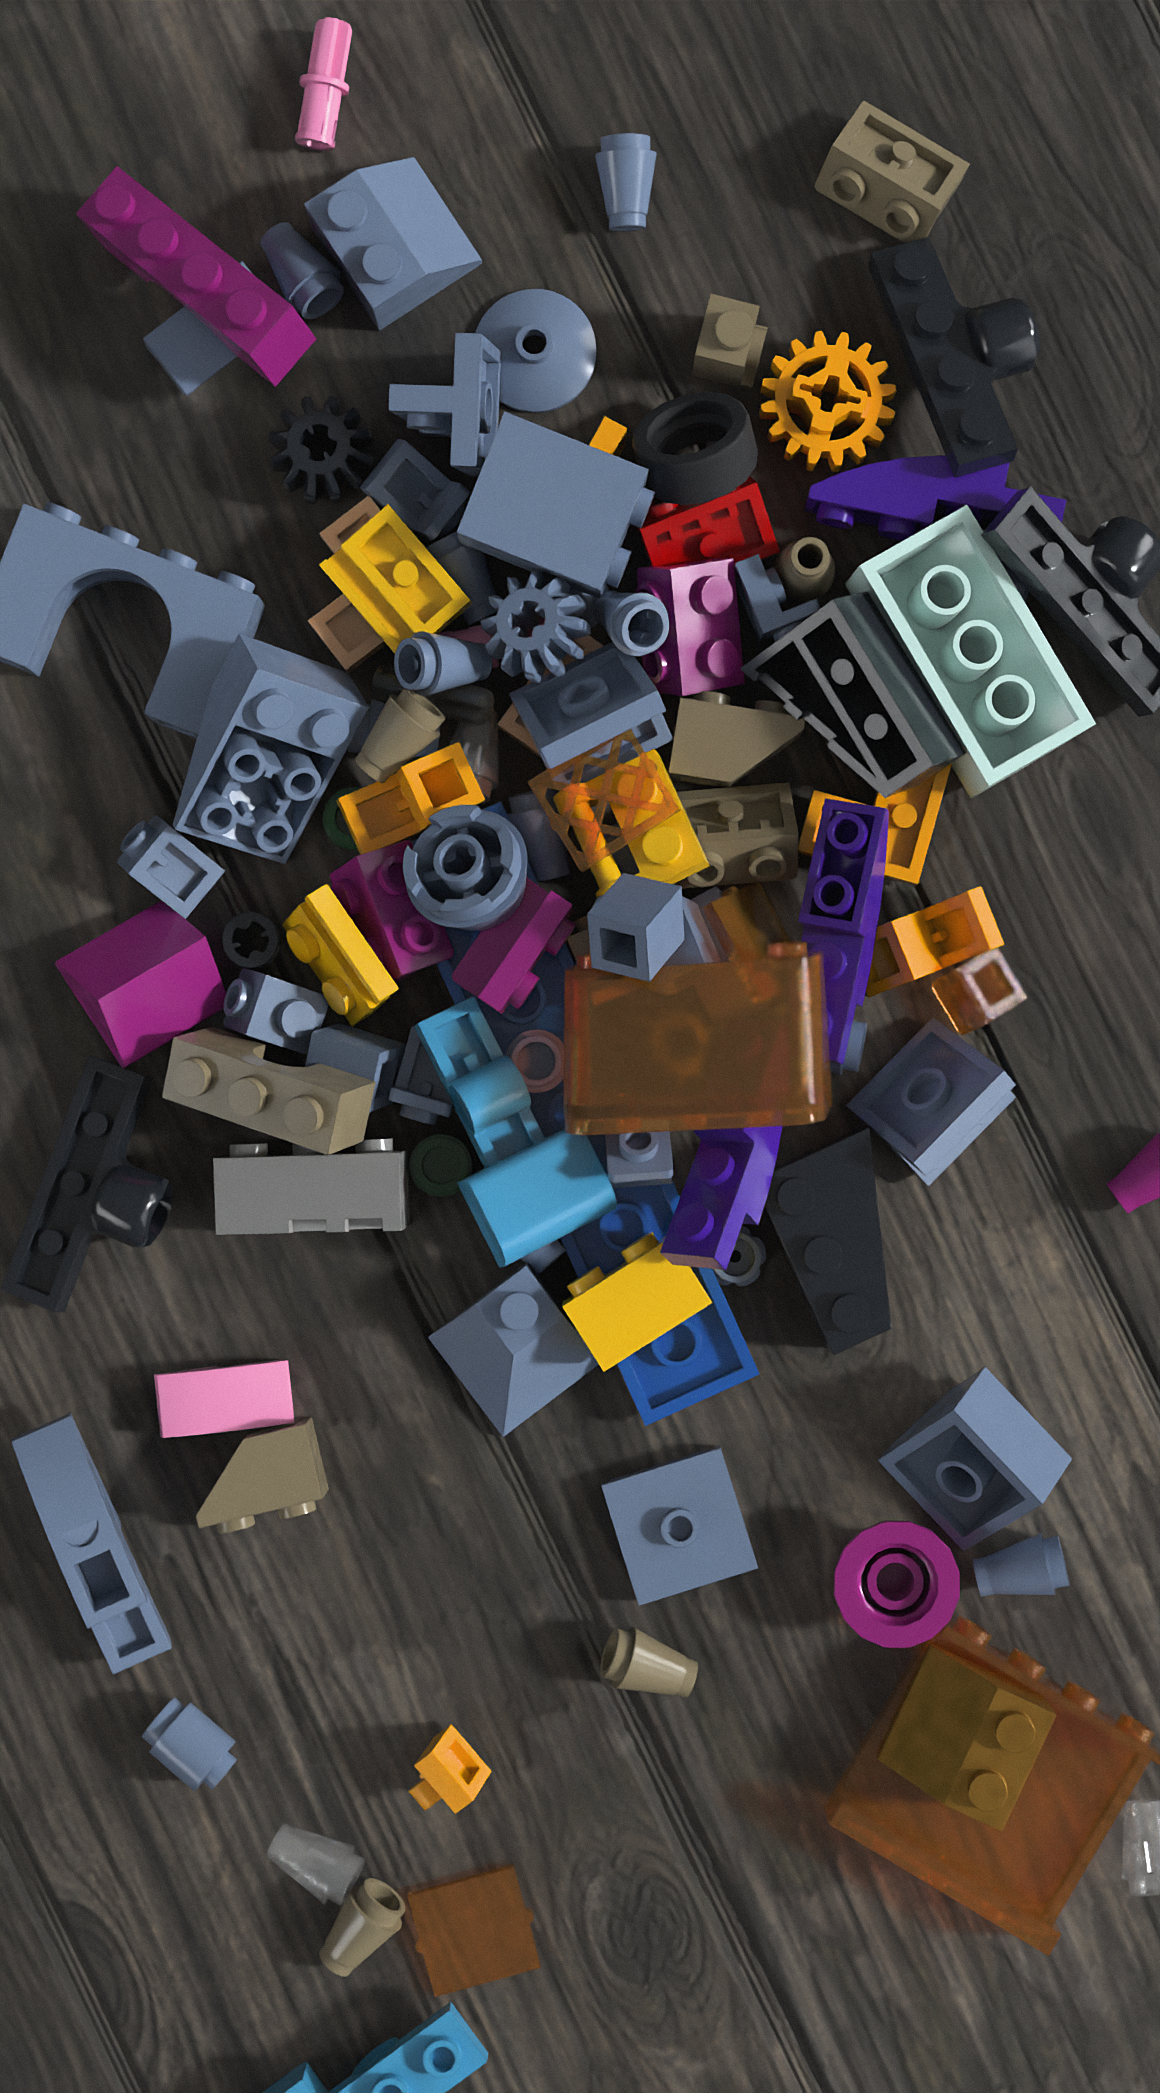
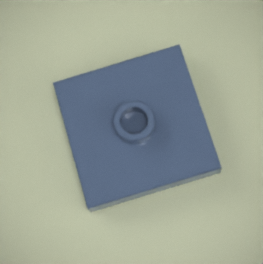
(679, 1525)

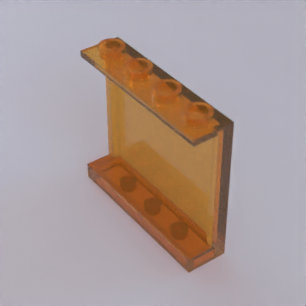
(1055, 1826)

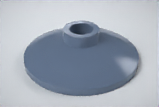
(557, 373)

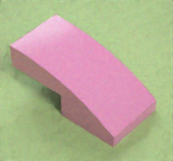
(224, 1398)

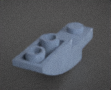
(90, 1543)

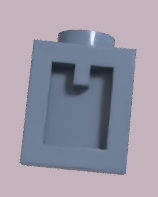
(761, 599)
(168, 865)

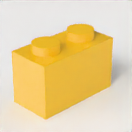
(633, 1301)

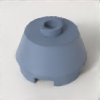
(467, 869)

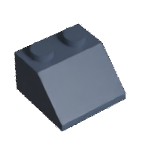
(391, 237)
(976, 1460)

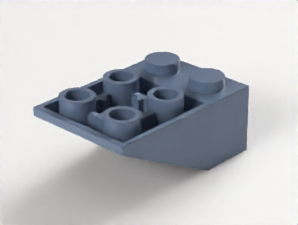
(267, 748)

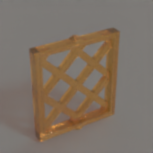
(560, 823)

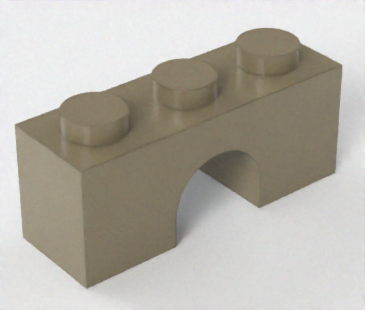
(301, 1105)

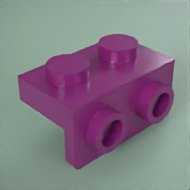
(704, 627)
(378, 903)
(502, 957)

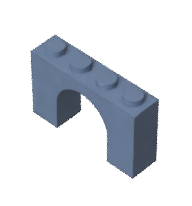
(57, 560)

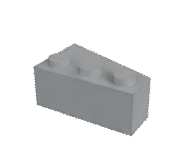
(311, 1189)

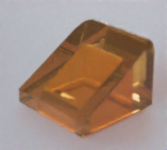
(978, 991)

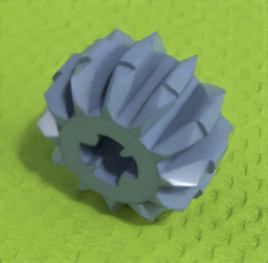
(549, 641)

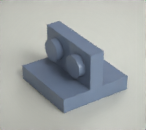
(461, 411)
(590, 705)
(933, 1099)

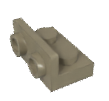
(890, 174)
(743, 833)

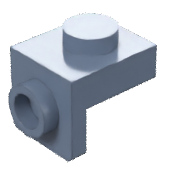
(416, 491)
(274, 1010)
(419, 1085)
(639, 1159)

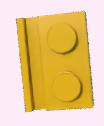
(395, 580)
(339, 955)

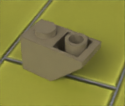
(725, 742)
(267, 1473)

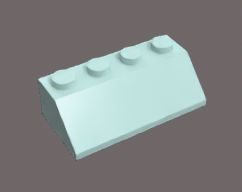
(974, 648)

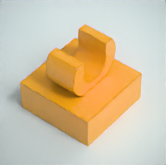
(449, 1772)

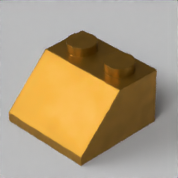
(967, 1736)

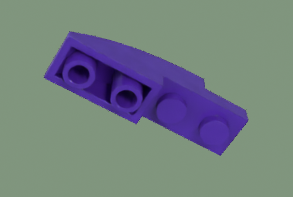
(907, 493)
(844, 907)
(721, 1194)

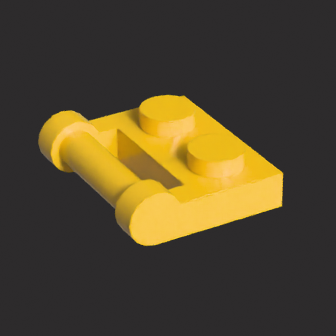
(662, 853)

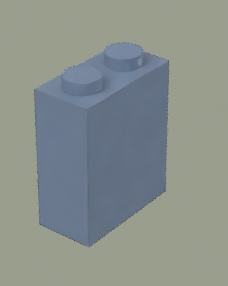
(555, 506)

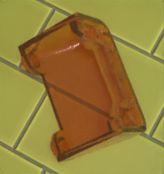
(697, 1045)

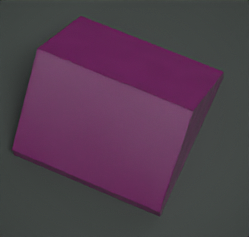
(145, 981)

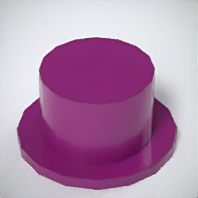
(896, 1584)

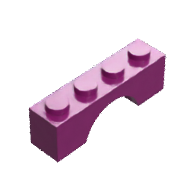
(198, 274)

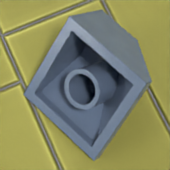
(514, 1349)

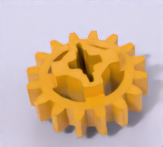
(850, 407)

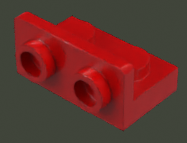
(720, 528)

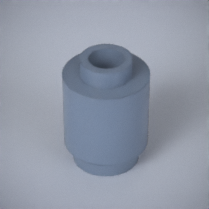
(190, 1745)

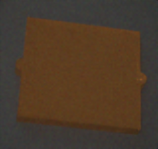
(745, 922)
(474, 1930)

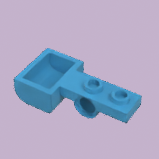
(529, 1182)
(423, 2061)

